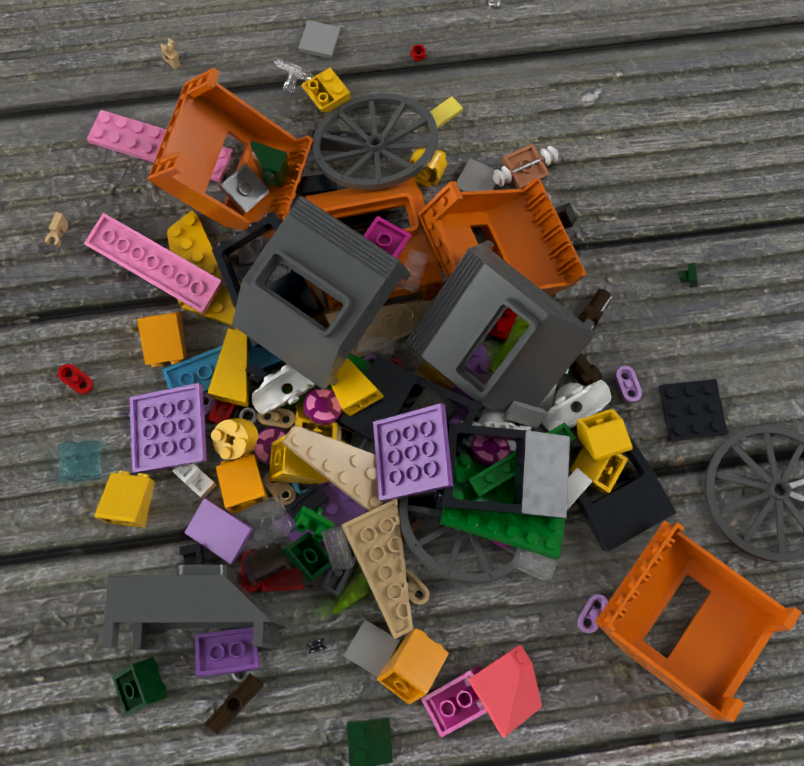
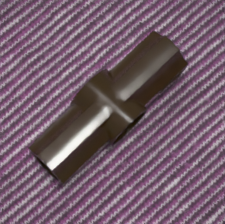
(595, 308)
(585, 372)
(225, 714)

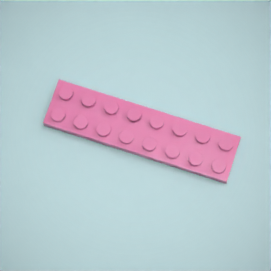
(140, 140)
(154, 263)

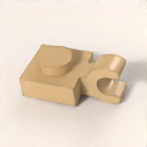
(170, 54)
(57, 228)

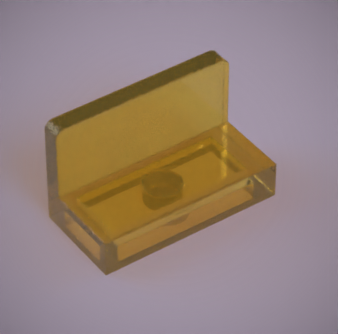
(431, 374)

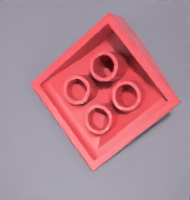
(508, 690)

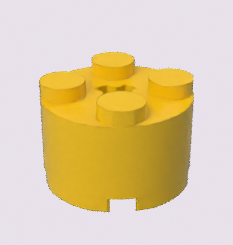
(433, 171)
(234, 438)

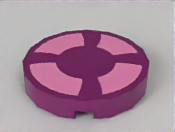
(322, 406)
(264, 443)
(489, 451)

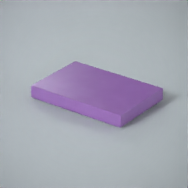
(219, 531)
(226, 652)

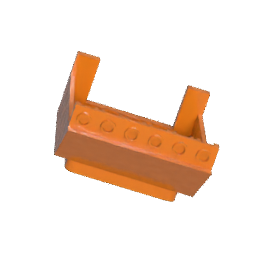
(196, 139)
(356, 202)
(515, 220)
(720, 638)

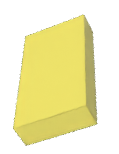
(446, 111)

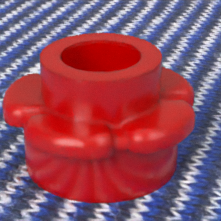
(418, 48)

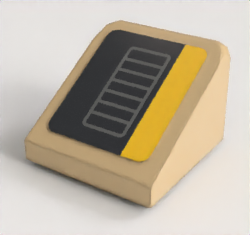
(344, 435)

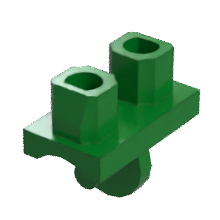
(313, 521)

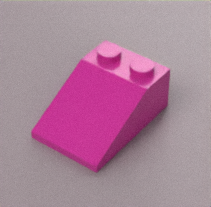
(387, 236)
(454, 704)

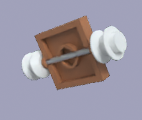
(525, 165)

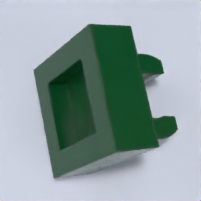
(690, 275)

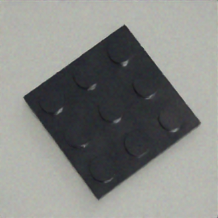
(692, 410)

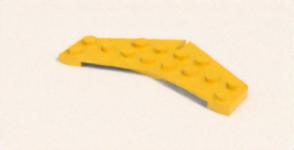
(191, 243)

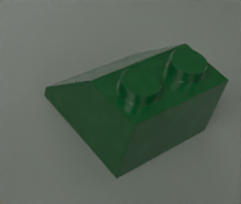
(270, 163)
(308, 557)
(139, 686)
(369, 742)

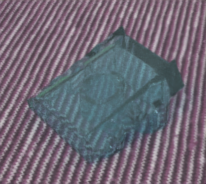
(79, 461)

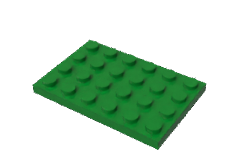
(520, 531)

